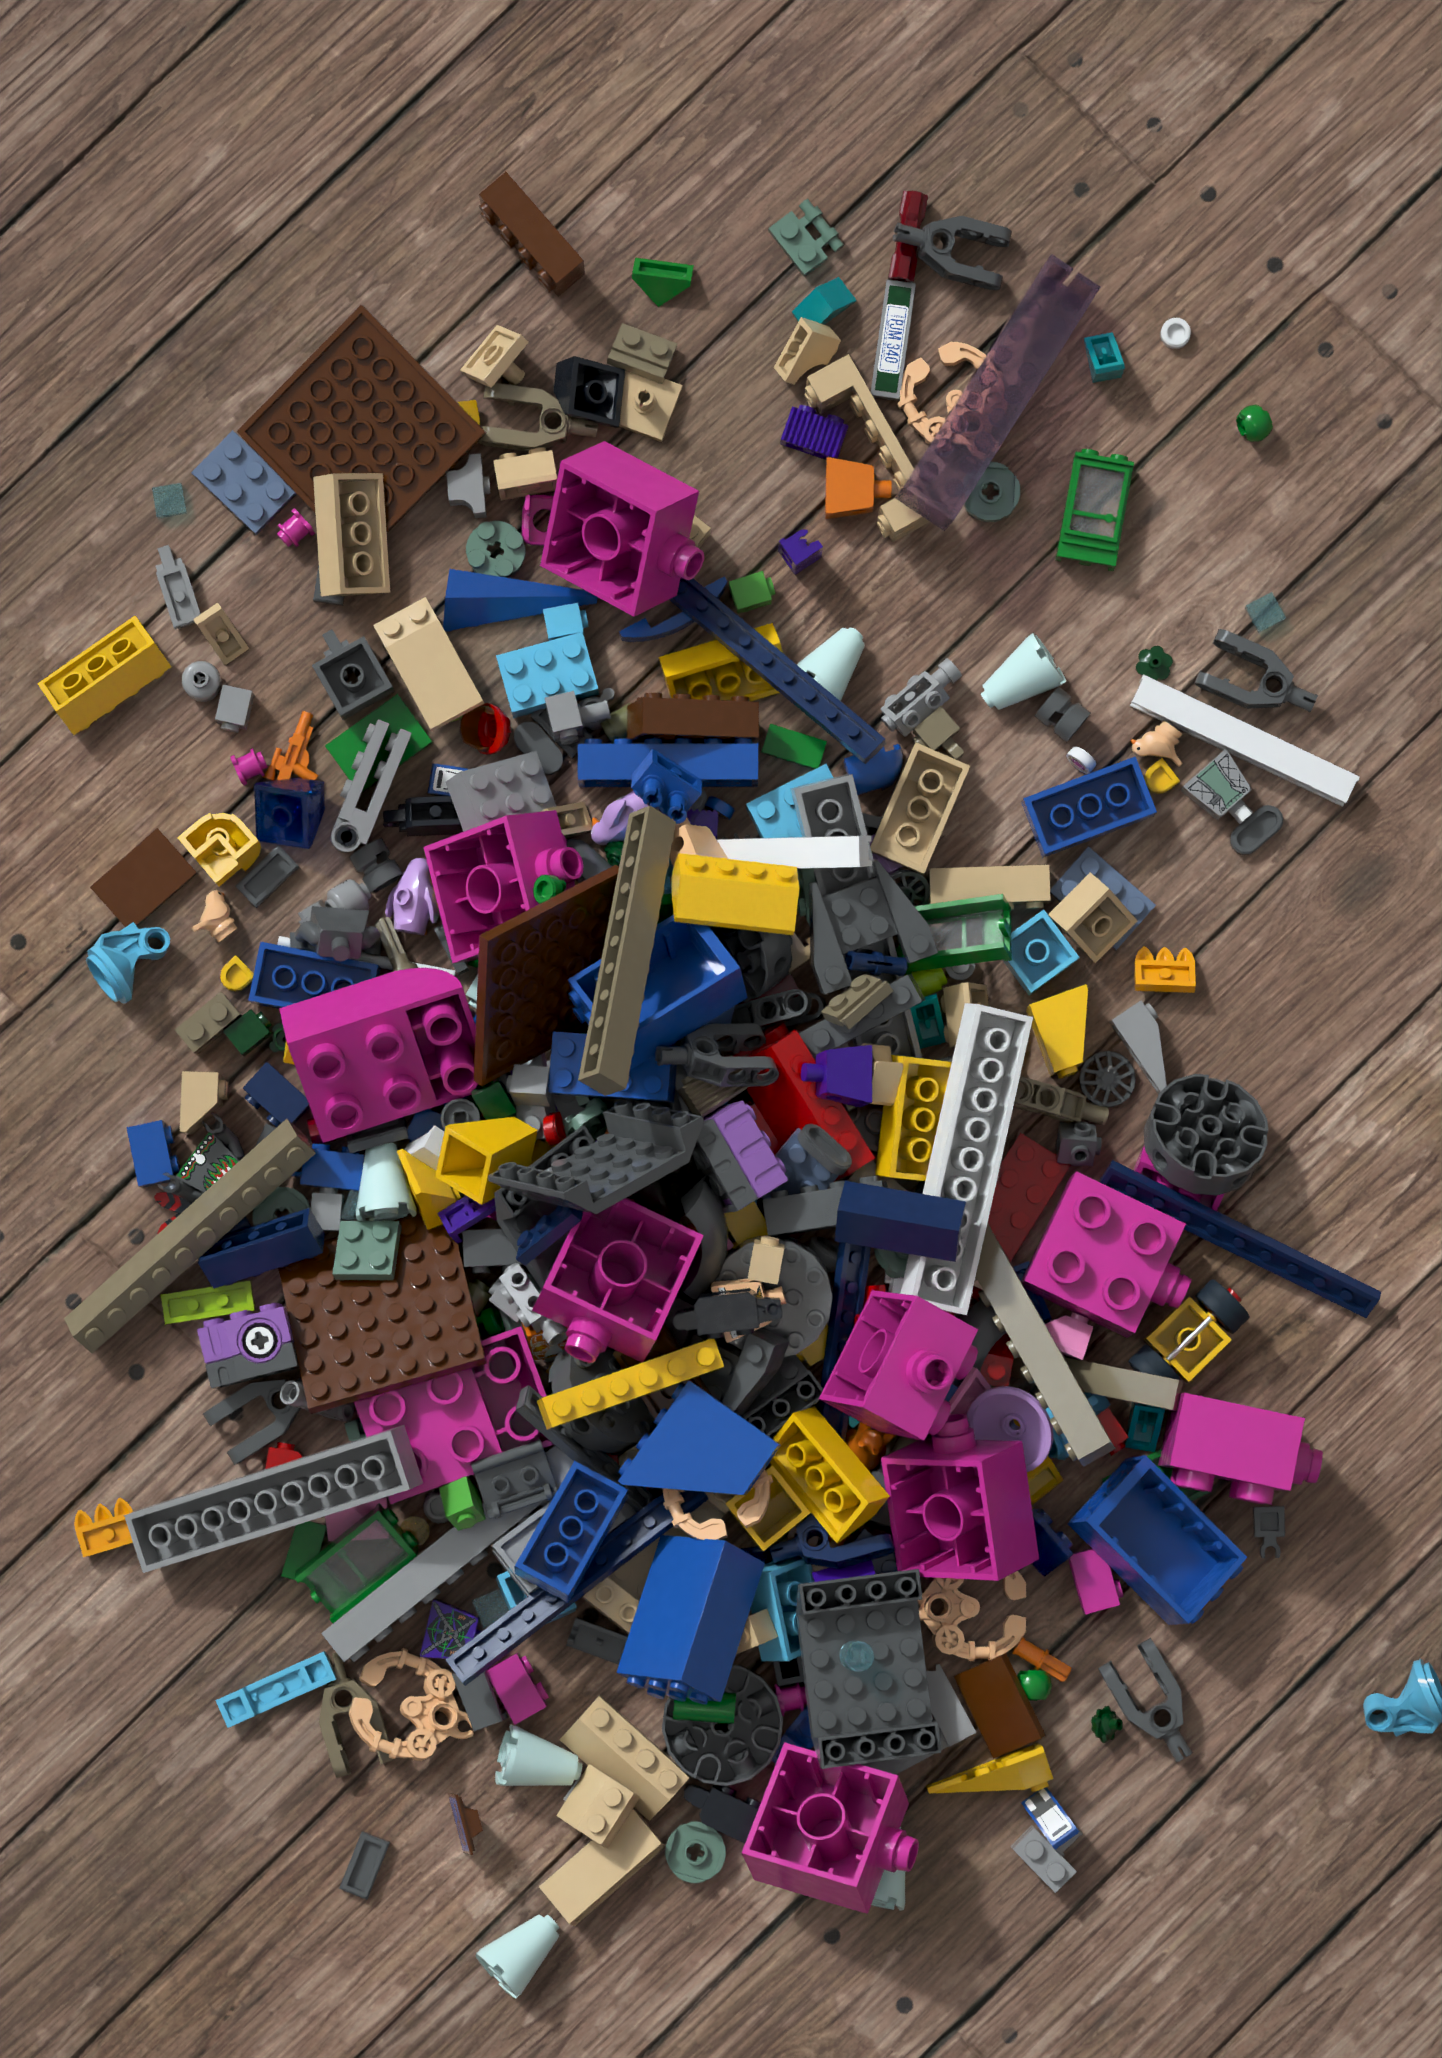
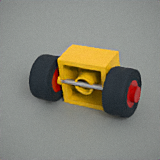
(1189, 1336)

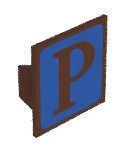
(466, 1821)

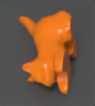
(868, 1444)

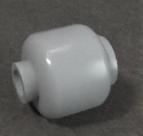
(206, 690)
(348, 896)

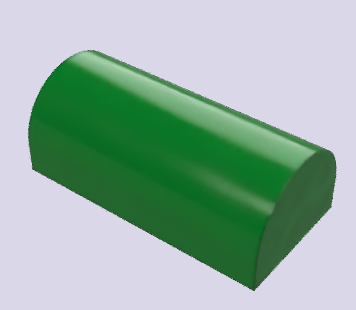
(711, 1712)

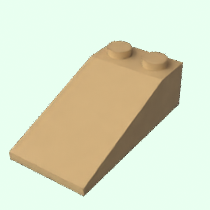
(428, 664)
(919, 808)

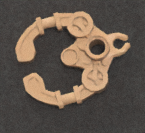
(918, 372)
(748, 1513)
(959, 1607)
(419, 1710)

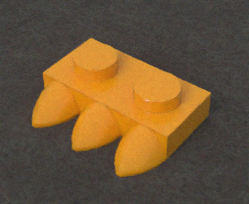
(1164, 972)
(106, 1532)

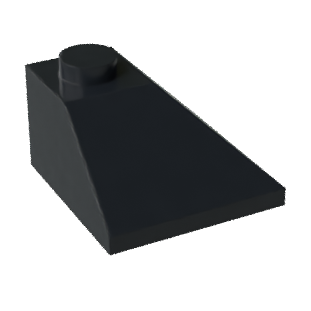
(590, 390)

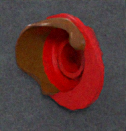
(485, 729)

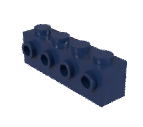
(263, 1248)

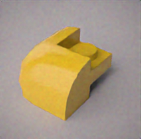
(221, 845)

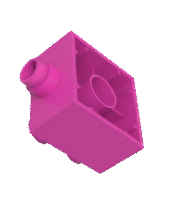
(621, 529)
(491, 874)
(1106, 1257)
(617, 1280)
(901, 1365)
(1236, 1444)
(960, 1505)
(829, 1830)

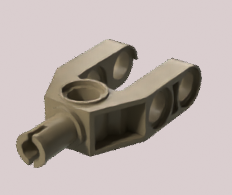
(544, 437)
(1057, 1102)
(328, 1722)

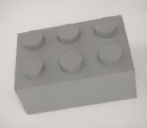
(500, 790)

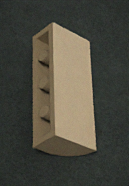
(600, 1871)

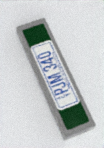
(893, 339)

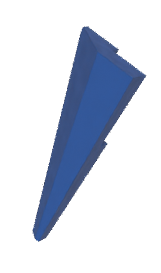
(486, 599)

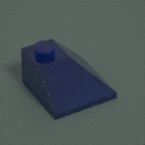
(289, 811)

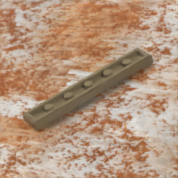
(1119, 1383)

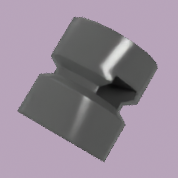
(1073, 714)
(377, 867)
(459, 1112)

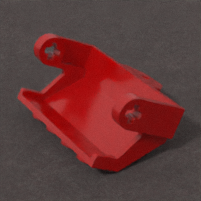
(794, 1103)

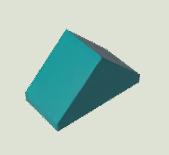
(825, 302)
(1104, 357)
(928, 1022)
(1144, 1426)

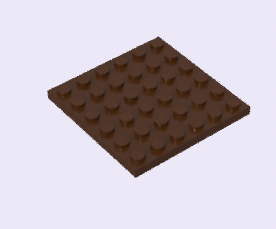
(363, 410)
(527, 973)
(382, 1333)

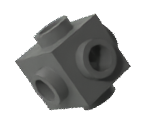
(1077, 1143)

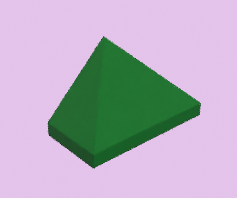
(661, 279)

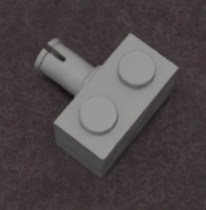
(569, 718)
(1044, 1859)

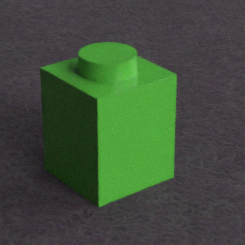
(751, 592)
(462, 1503)

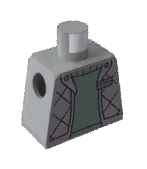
(1220, 789)

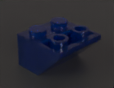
(1052, 1546)

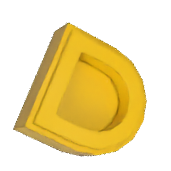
(1160, 777)
(236, 975)

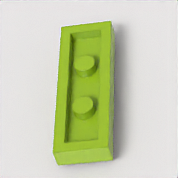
(207, 1302)

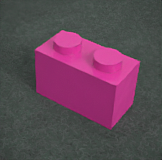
(1094, 1582)
(517, 1688)

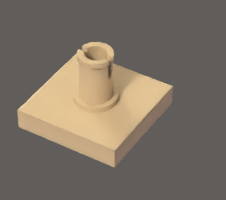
(496, 358)
(648, 405)

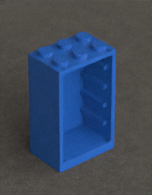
(686, 986)
(1158, 1541)
(690, 1619)

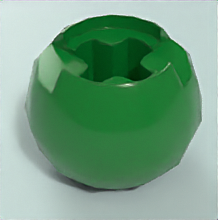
(1254, 423)
(1035, 1684)

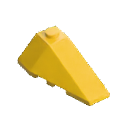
(1013, 1771)

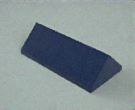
(899, 1221)

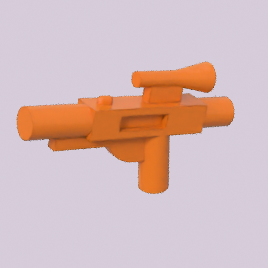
(297, 756)

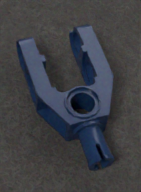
(826, 1556)

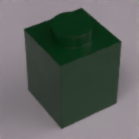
(248, 1031)
(494, 1100)

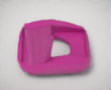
(530, 508)

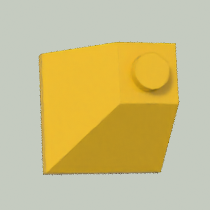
(428, 1191)

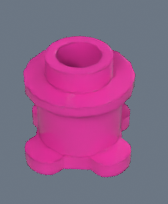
(294, 529)
(249, 765)
(790, 1697)

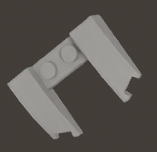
(947, 1711)

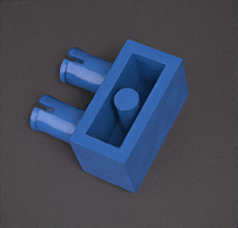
(666, 786)

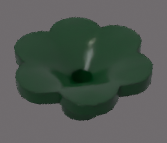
(1146, 666)

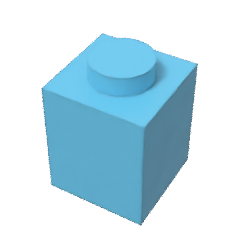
(564, 620)

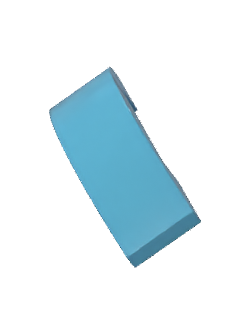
(276, 1689)

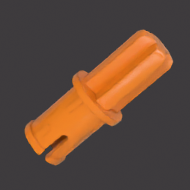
(1042, 1660)

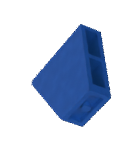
(699, 1448)

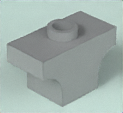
(469, 486)

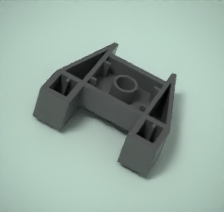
(858, 918)
(744, 1370)

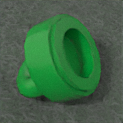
(547, 887)
(492, 1322)

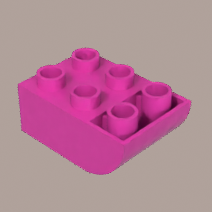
(382, 1049)
(461, 1413)

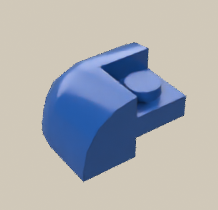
(878, 772)

